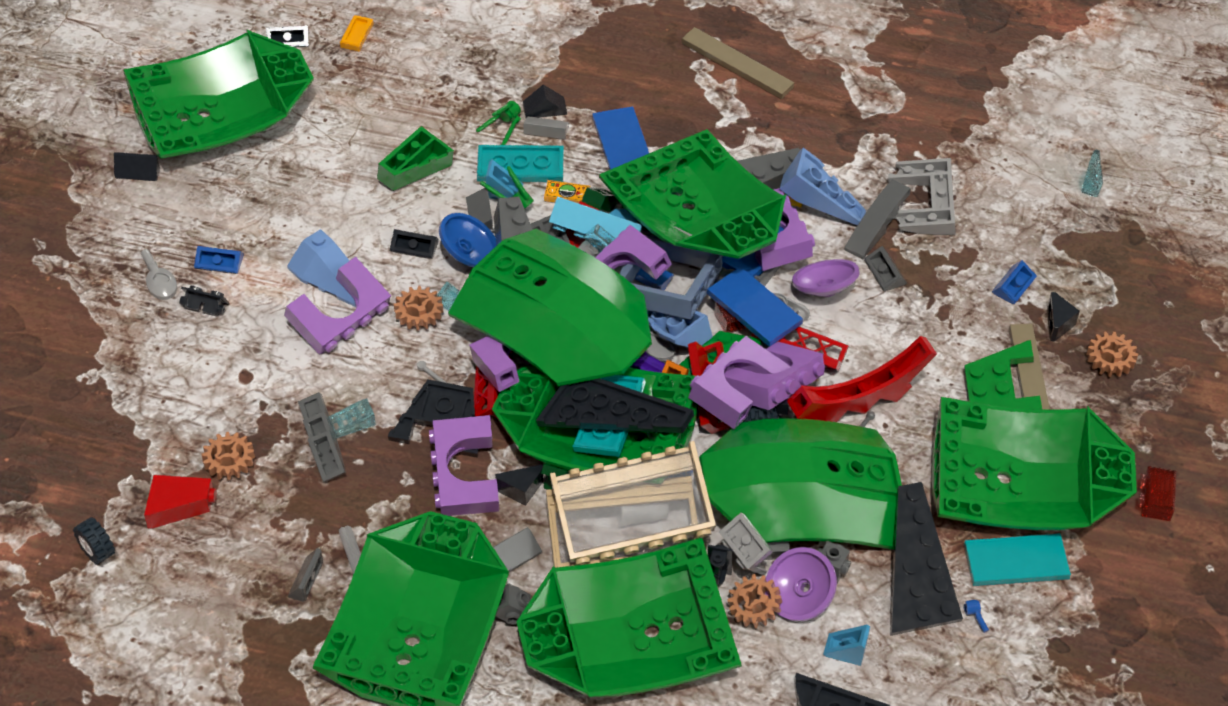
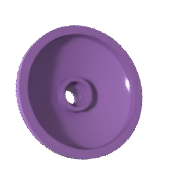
(826, 277)
(796, 570)

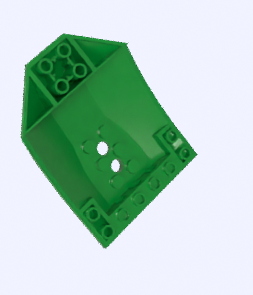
(239, 83)
(731, 209)
(572, 327)
(524, 401)
(1059, 462)
(784, 487)
(420, 581)
(593, 620)

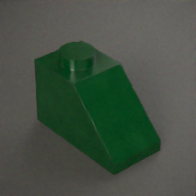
(600, 199)

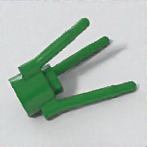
(507, 113)
(524, 196)

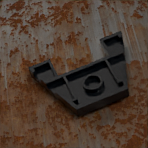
(435, 402)

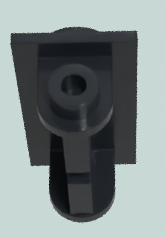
(212, 301)
(721, 562)

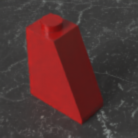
(177, 499)

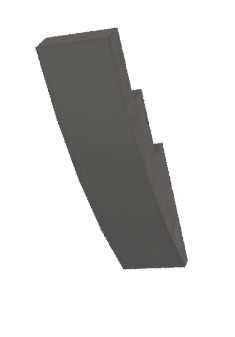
(876, 219)
(322, 437)

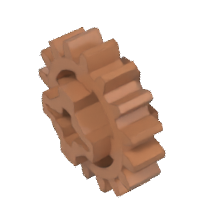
(418, 308)
(1112, 354)
(228, 455)
(753, 599)

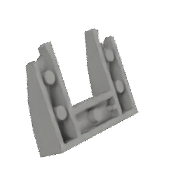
(938, 175)

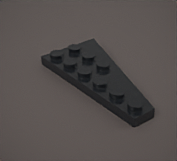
(612, 407)
(920, 573)

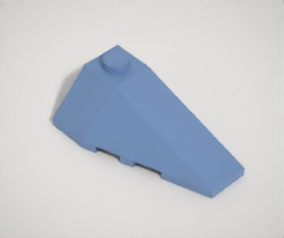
(812, 186)
(318, 263)
(679, 329)

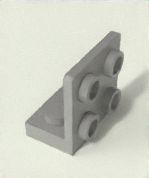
(746, 544)

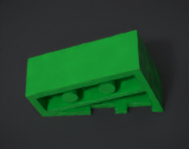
(414, 159)

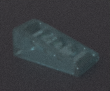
(1093, 178)
(353, 410)

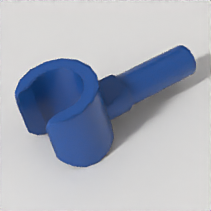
(973, 607)

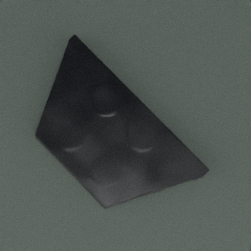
(818, 693)

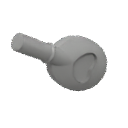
(159, 281)
(660, 348)

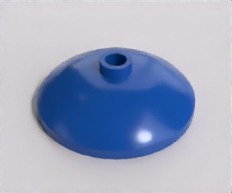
(466, 238)

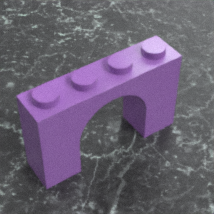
(791, 243)
(635, 249)
(325, 332)
(494, 362)
(771, 389)
(717, 395)
(455, 495)

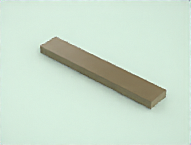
(738, 63)
(1030, 373)

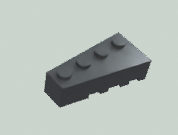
(770, 167)
(510, 219)

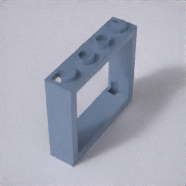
(674, 303)

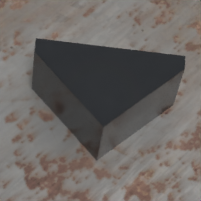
(544, 103)
(1061, 316)
(520, 483)

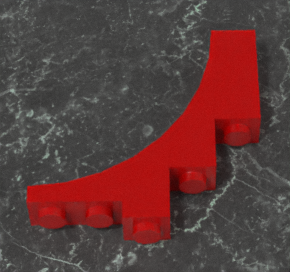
(858, 395)

